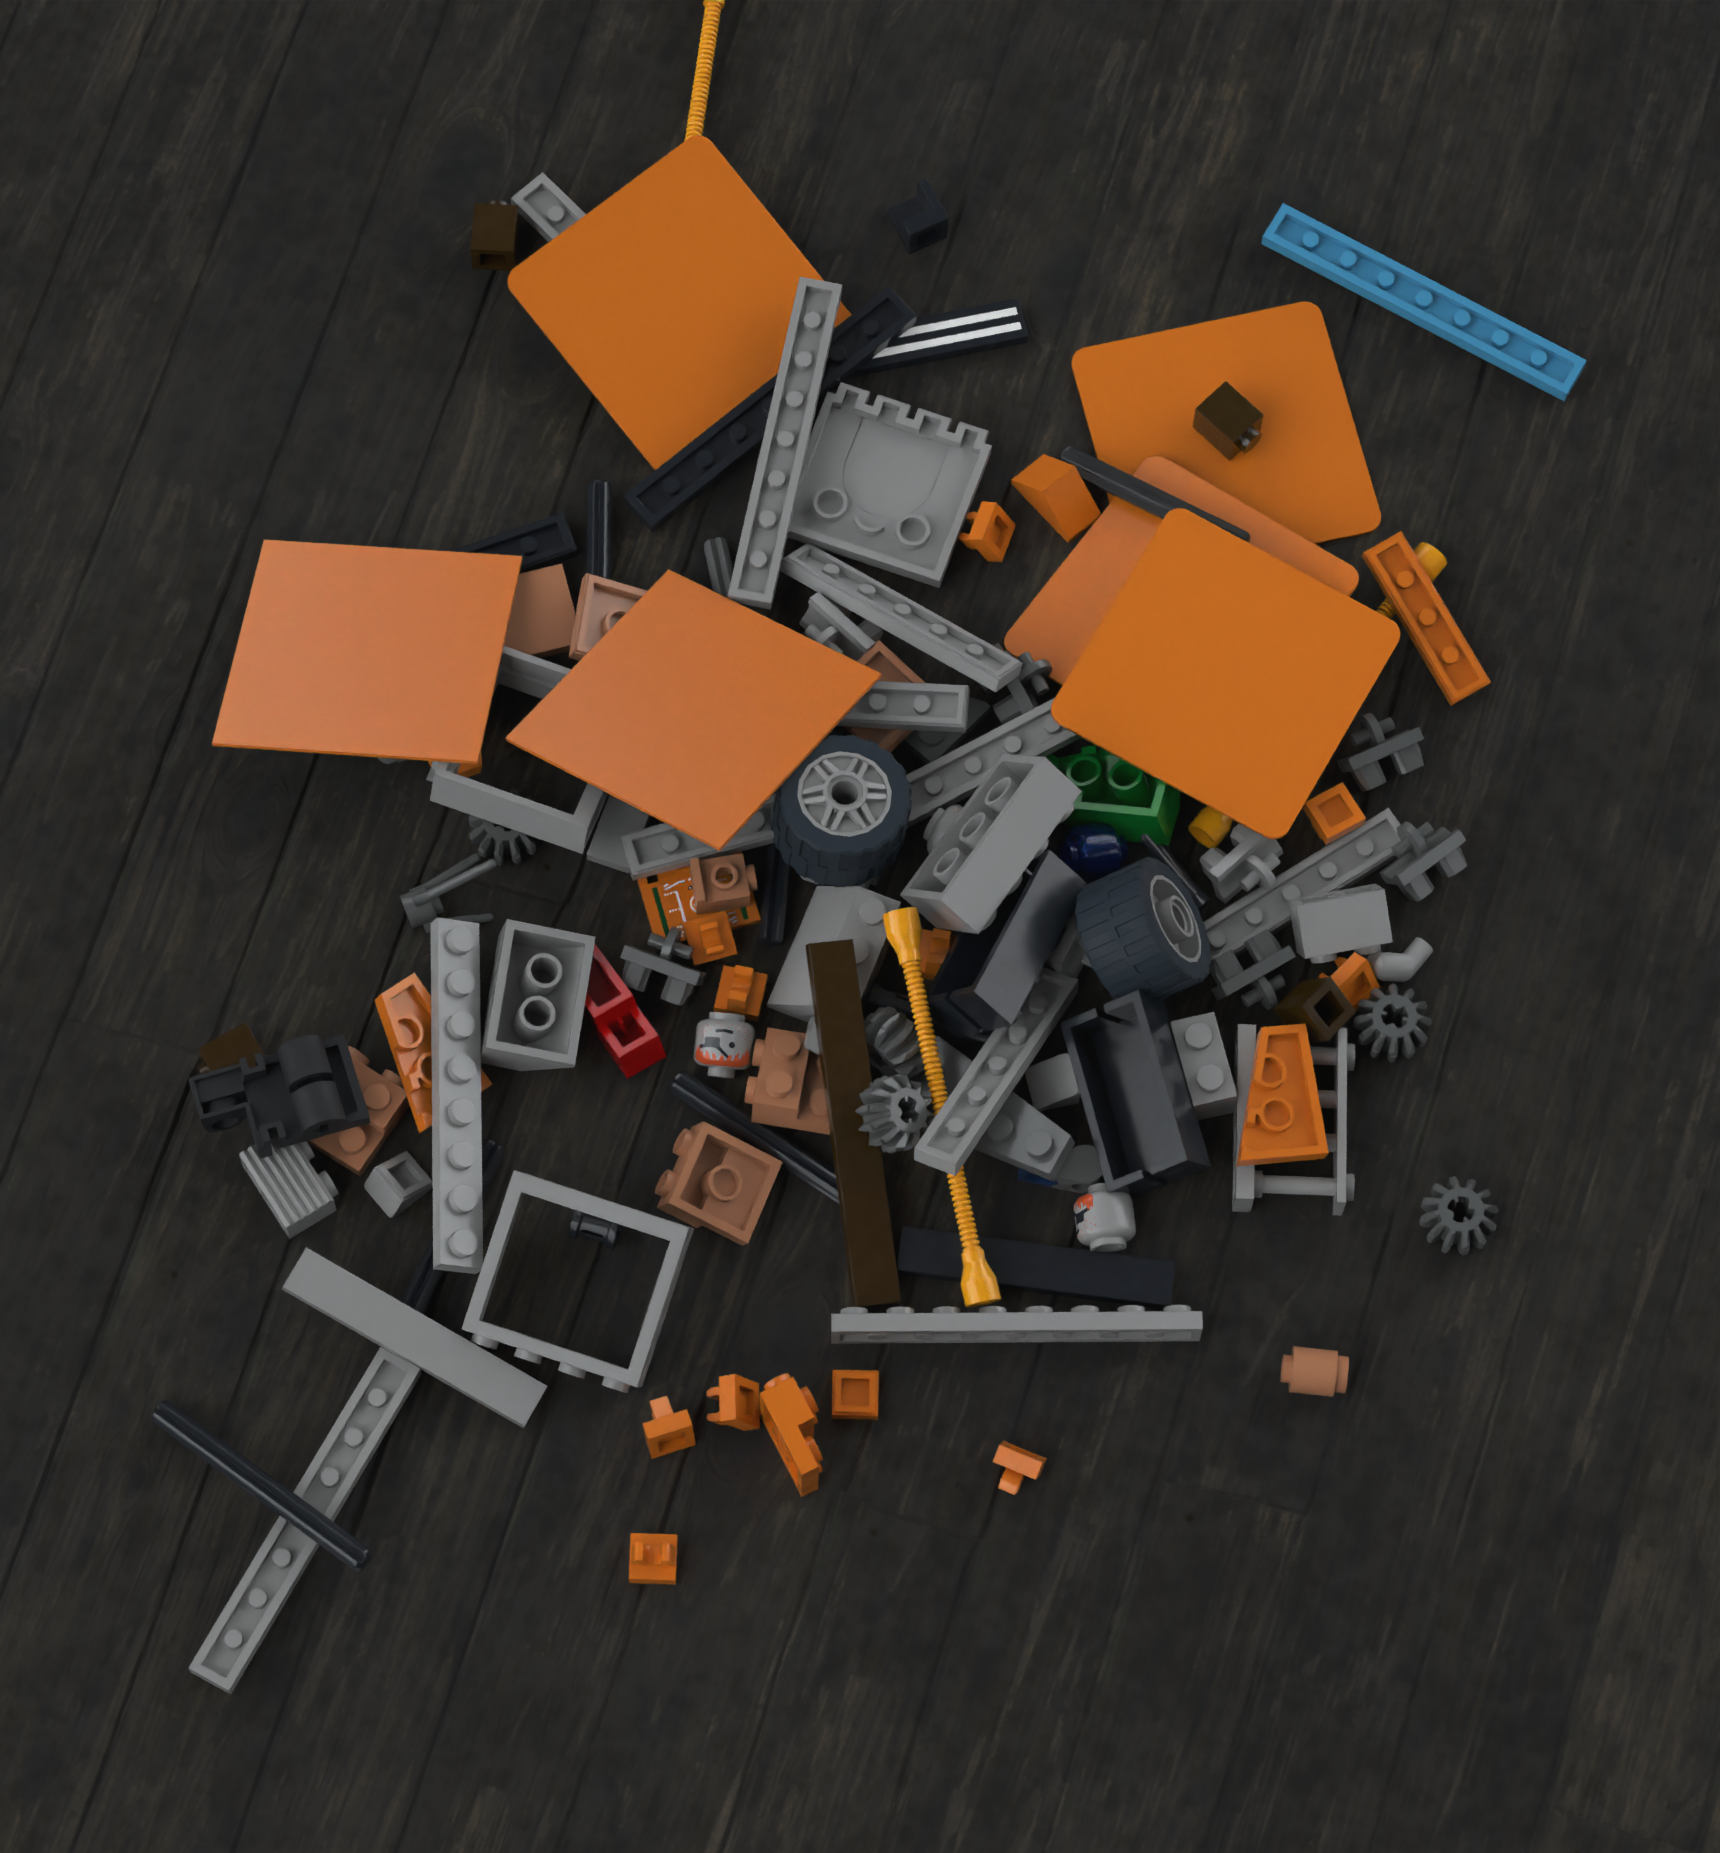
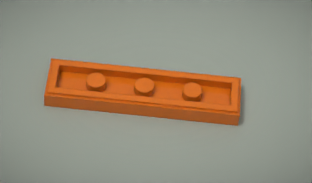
(1426, 618)

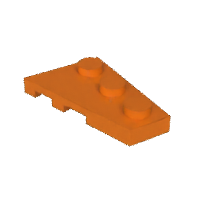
(407, 1024)
(1282, 1101)

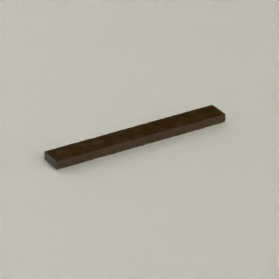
(856, 1163)

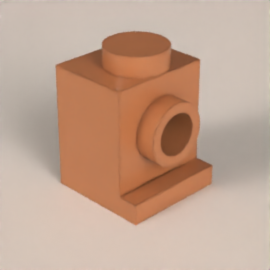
(714, 896)

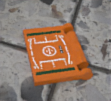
(672, 902)

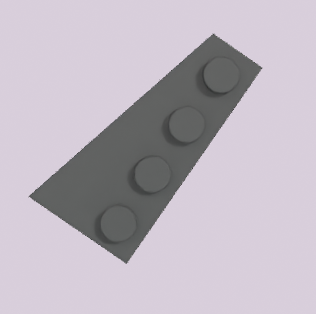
(1017, 1132)

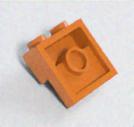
(790, 1423)

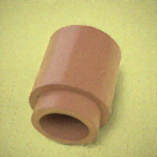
(1315, 1371)

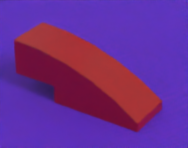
(618, 1019)

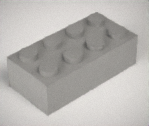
(991, 843)

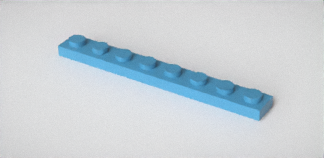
(1423, 302)

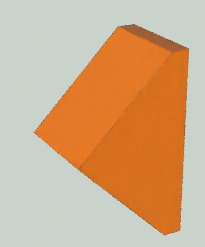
(1058, 496)

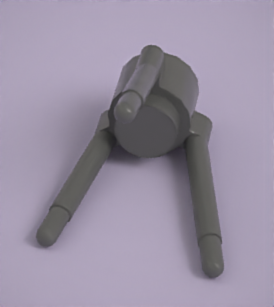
(423, 901)

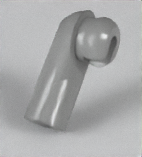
(1400, 966)

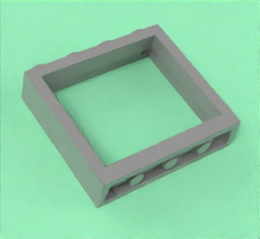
(506, 809)
(572, 1361)

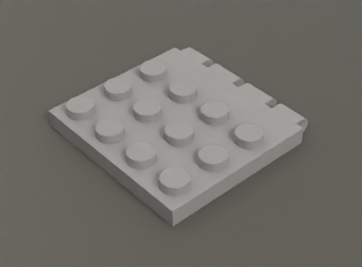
(887, 484)

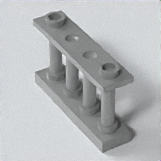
(1251, 1182)

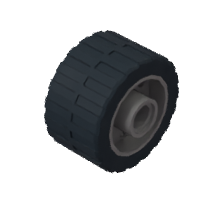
(842, 812)
(1143, 931)

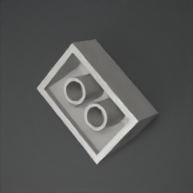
(834, 916)
(536, 997)

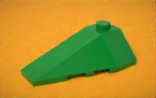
(1119, 795)

